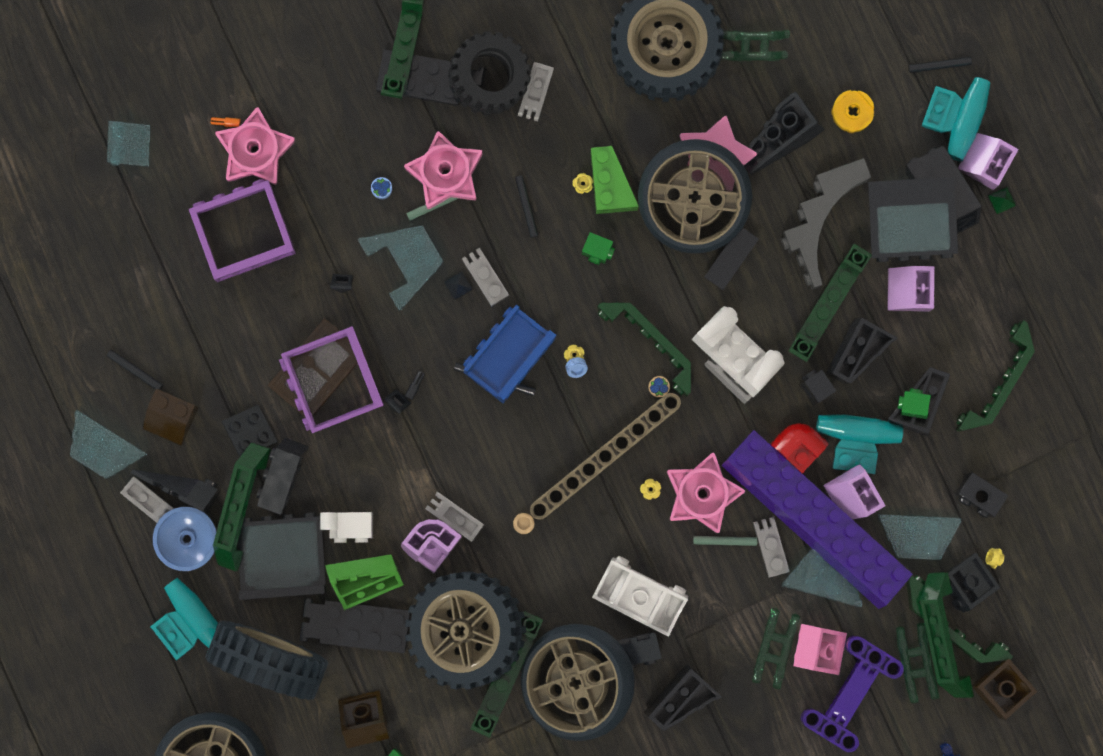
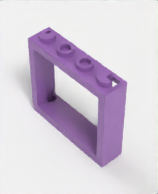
(252, 262)
(294, 384)

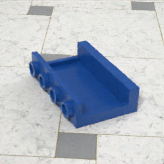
(508, 353)

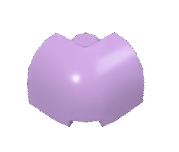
(430, 543)

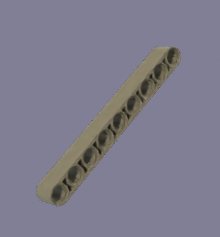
(611, 447)

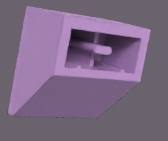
(988, 160)
(911, 288)
(855, 493)

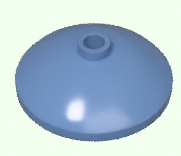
(170, 534)

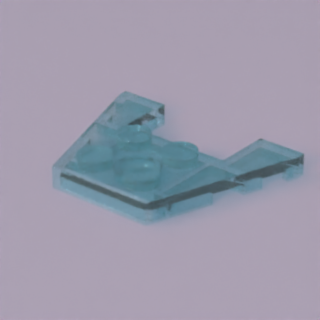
(412, 253)

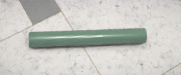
(423, 209)
(717, 540)

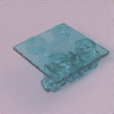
(128, 143)

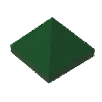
(1001, 200)

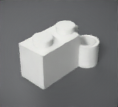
(348, 525)

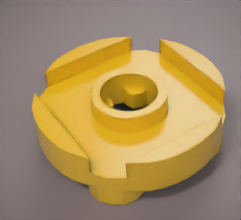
(850, 122)

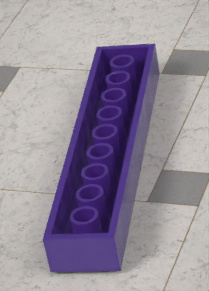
(817, 520)

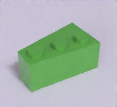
(610, 183)
(363, 579)

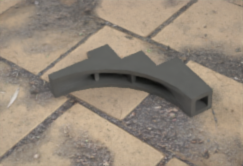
(805, 238)

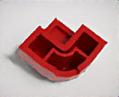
(799, 445)

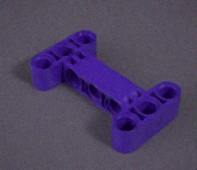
(852, 693)

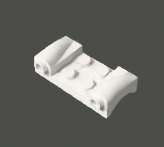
(737, 352)
(640, 596)

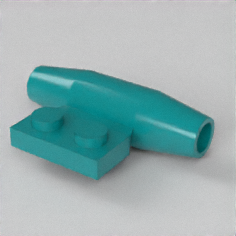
(960, 116)
(858, 439)
(187, 624)

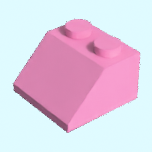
(819, 649)

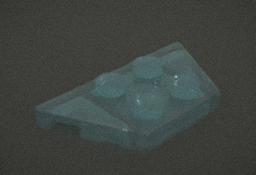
(101, 448)
(918, 535)
(819, 578)

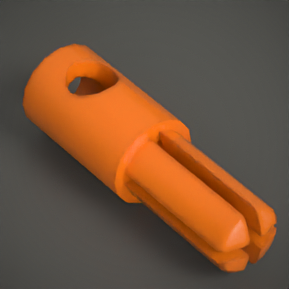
(228, 122)

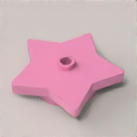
(722, 135)
(241, 140)
(441, 157)
(718, 490)

